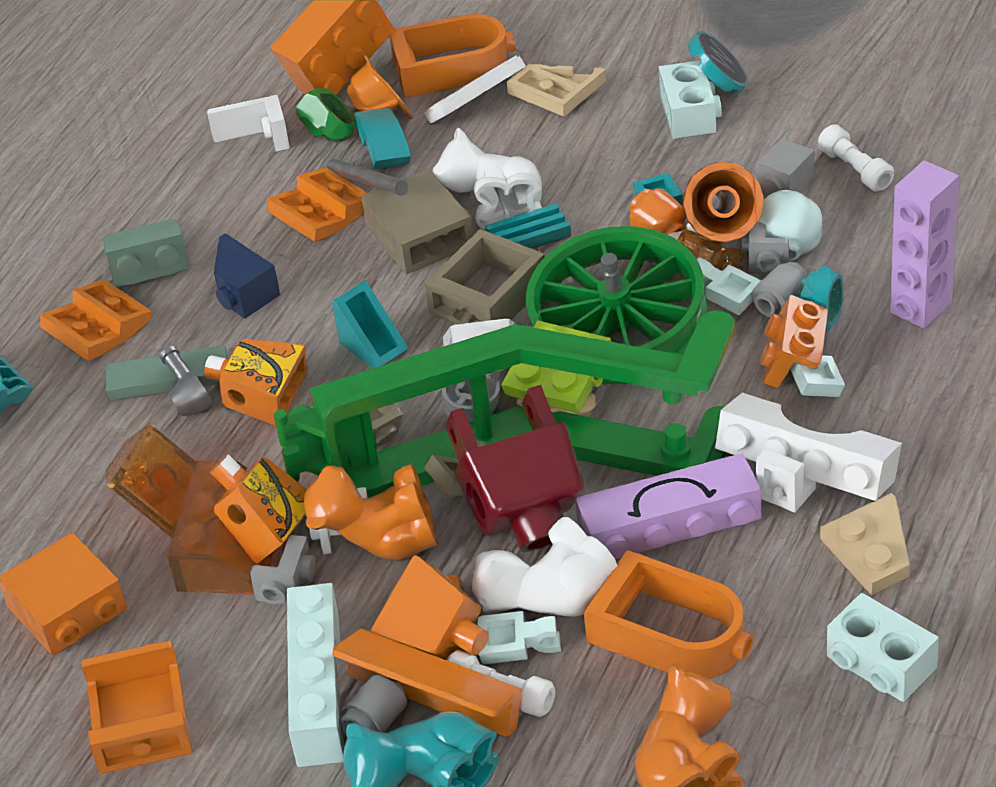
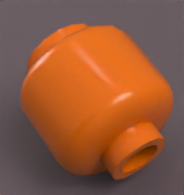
(657, 211)

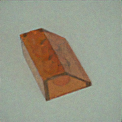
(203, 550)

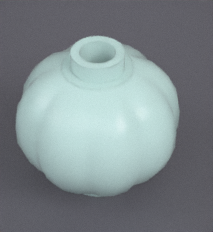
(795, 218)

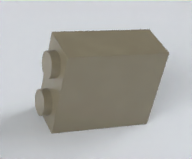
(421, 224)

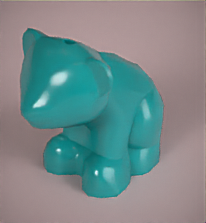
(438, 750)

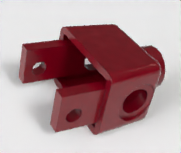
(521, 479)

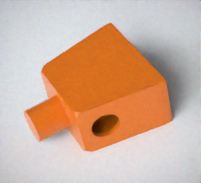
(431, 613)

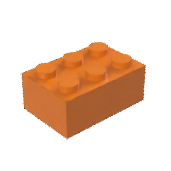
(330, 42)

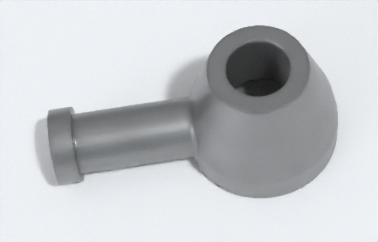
(188, 393)

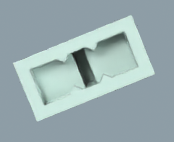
(688, 99)
(882, 647)

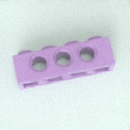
(924, 243)

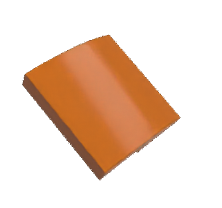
(319, 204)
(96, 319)

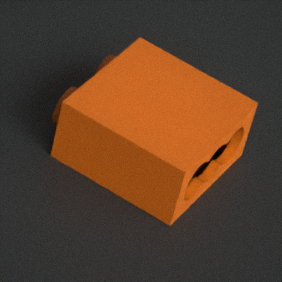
(62, 593)

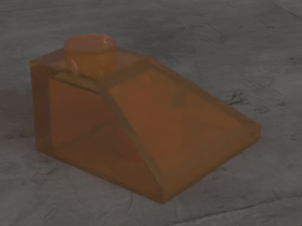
(152, 476)

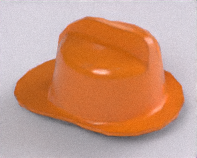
(372, 92)

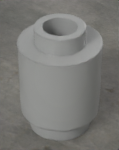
(777, 286)
(375, 704)

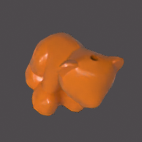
(386, 525)
(672, 743)

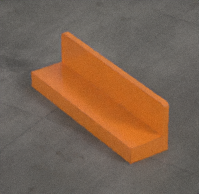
(433, 680)

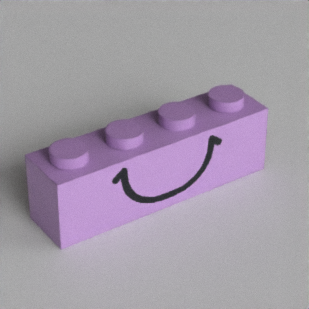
(672, 506)

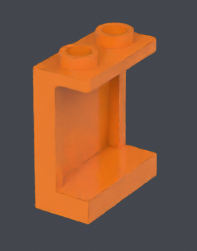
(136, 707)

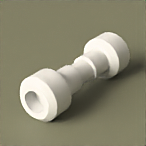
(874, 172)
(537, 692)

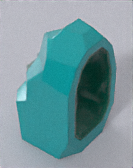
(825, 289)

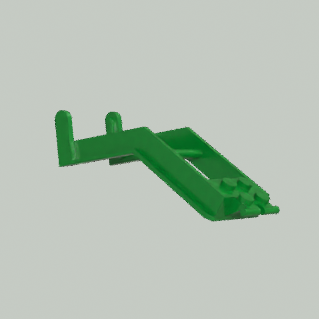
(341, 429)

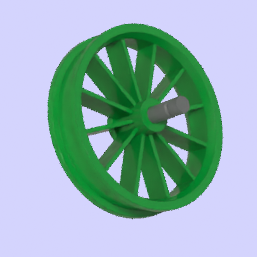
(621, 301)

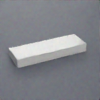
(474, 89)

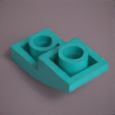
(383, 137)

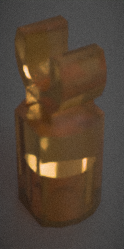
(711, 250)

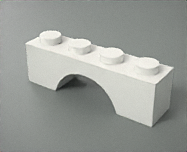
(849, 461)

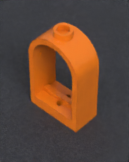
(446, 36)
(643, 574)

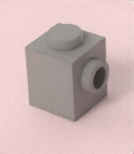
(785, 168)

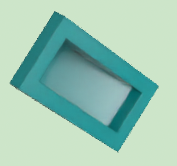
(366, 327)

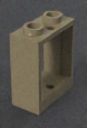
(463, 305)

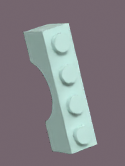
(312, 675)

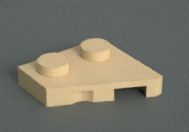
(554, 87)
(870, 544)

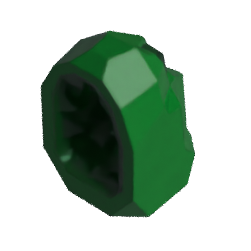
(325, 115)

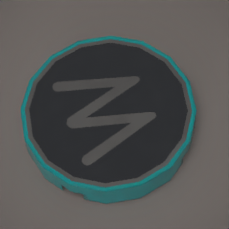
(718, 62)

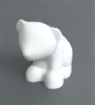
(500, 182)
(556, 585)

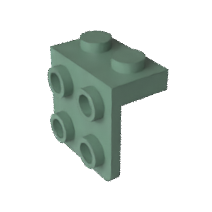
(146, 252)

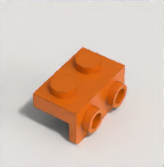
(794, 337)

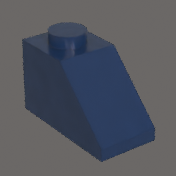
(243, 278)

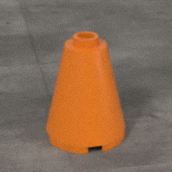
(739, 201)

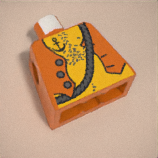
(259, 377)
(259, 504)

